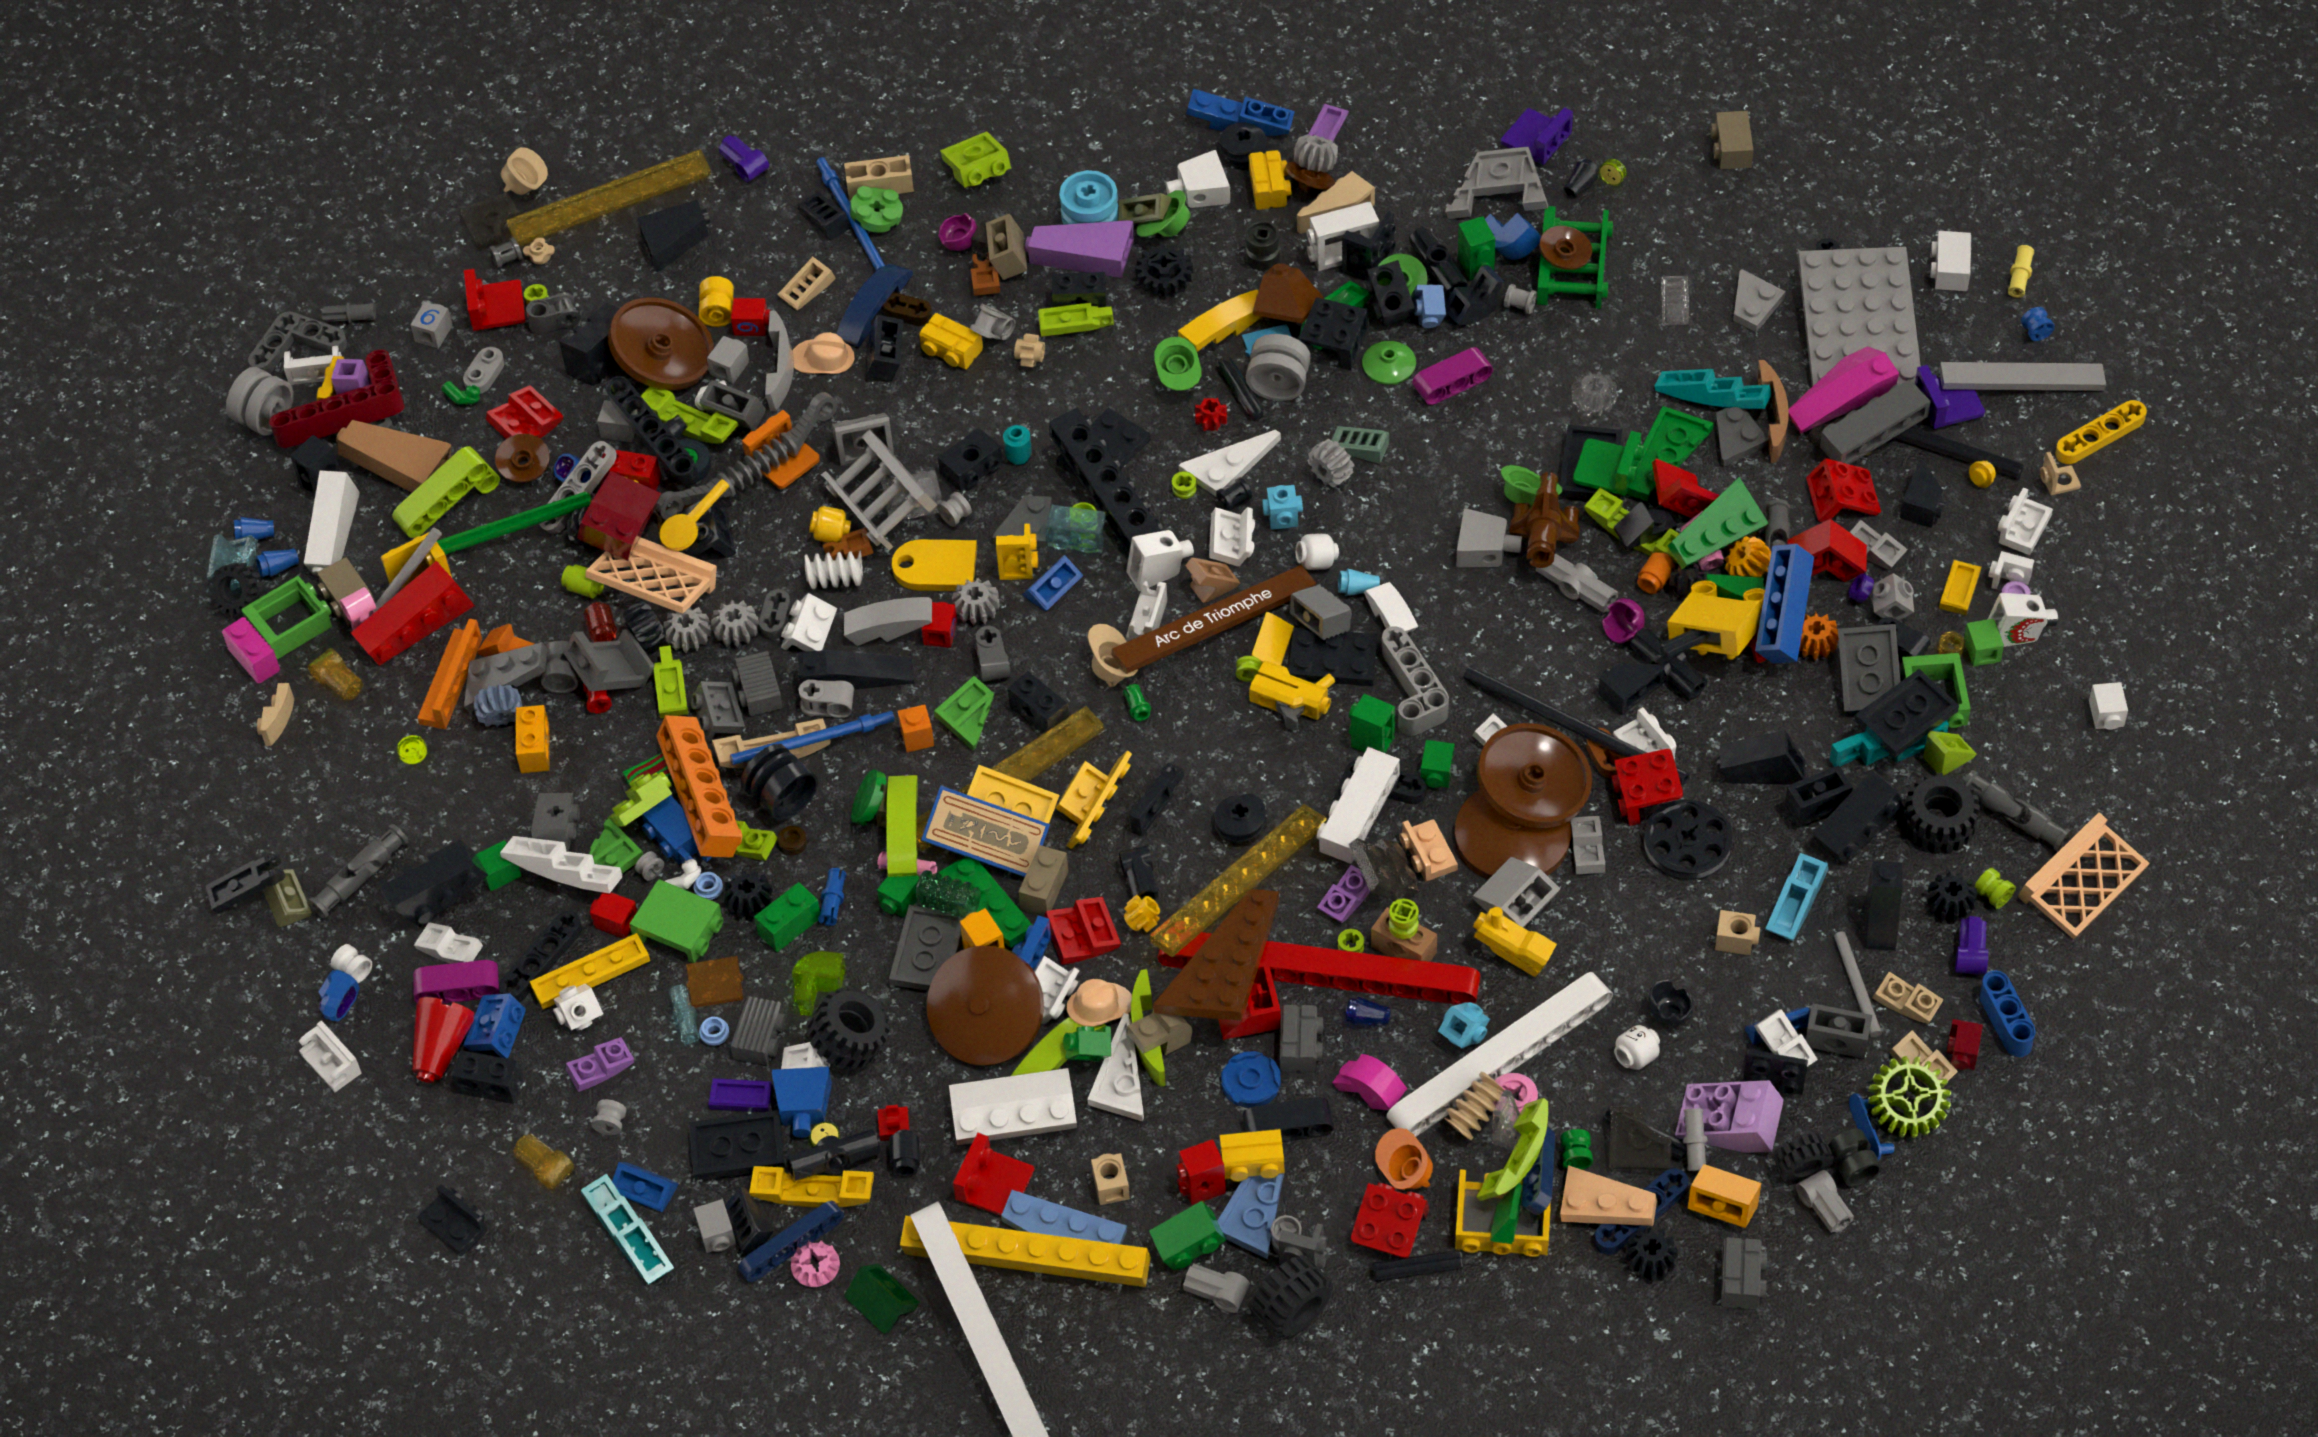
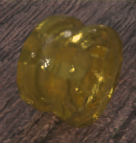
(1954, 638)

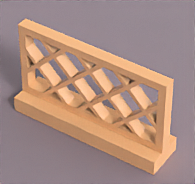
(657, 561)
(2061, 865)

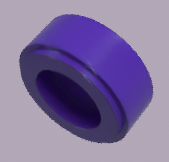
(1861, 588)

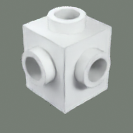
(585, 1003)

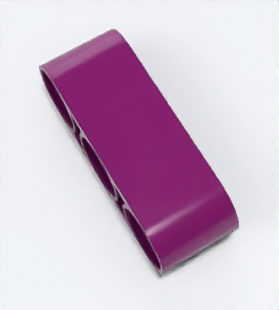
(1452, 376)
(456, 981)

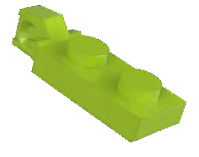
(1073, 319)
(670, 685)

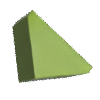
(1946, 751)

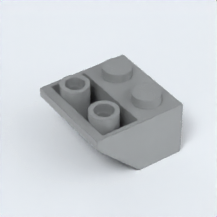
(1517, 890)

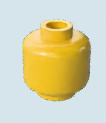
(829, 524)

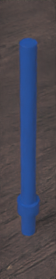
(832, 181)
(864, 724)

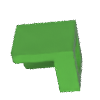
(1983, 642)

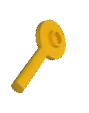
(681, 529)

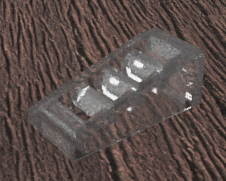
(1674, 301)
(1504, 1118)

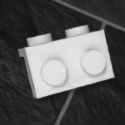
(2024, 523)
(1231, 536)
(809, 624)
(1646, 734)
(1055, 984)

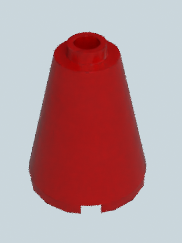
(437, 1036)

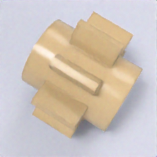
(1029, 350)

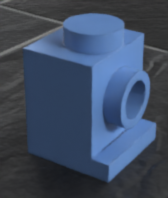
(1429, 305)

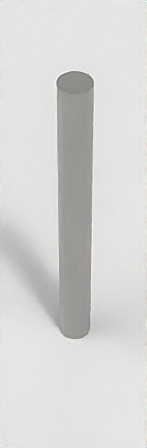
(409, 567)
(1856, 981)

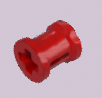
(598, 701)

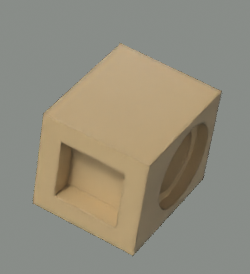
(1736, 922)
(1110, 1189)

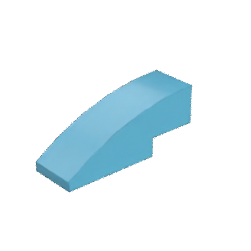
(1797, 896)

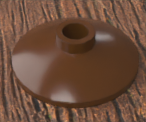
(1309, 178)
(1565, 247)
(521, 448)

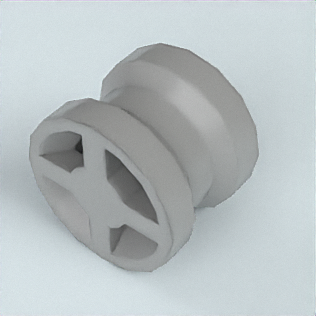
(954, 509)
(609, 1117)

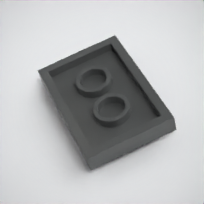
(1867, 664)
(924, 946)

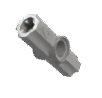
(1579, 582)

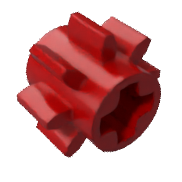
(1210, 414)

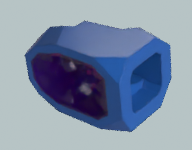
(566, 464)
(337, 995)

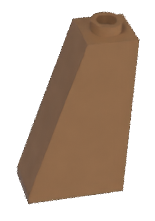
(393, 454)

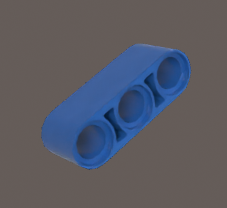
(2007, 1026)

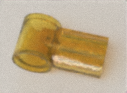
(331, 669)
(548, 1165)

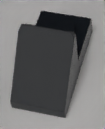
(1644, 525)

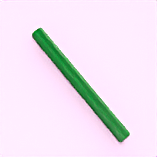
(514, 523)

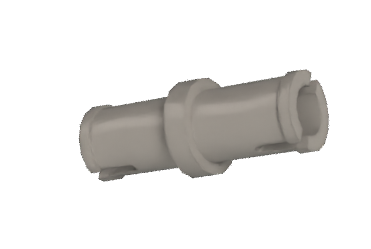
(1695, 1139)

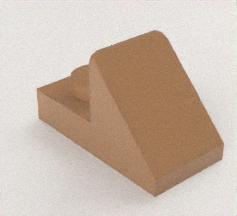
(1210, 578)

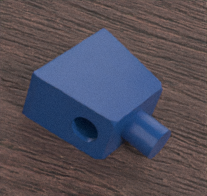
(802, 1097)

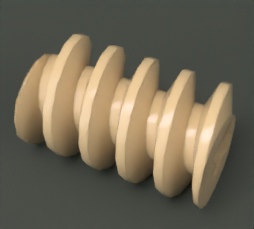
(1475, 1106)

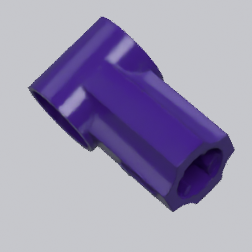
(746, 161)
(1972, 951)

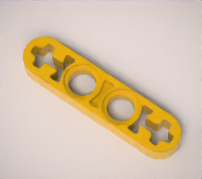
(2098, 429)

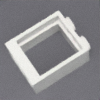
(1334, 224)

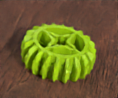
(1908, 1072)

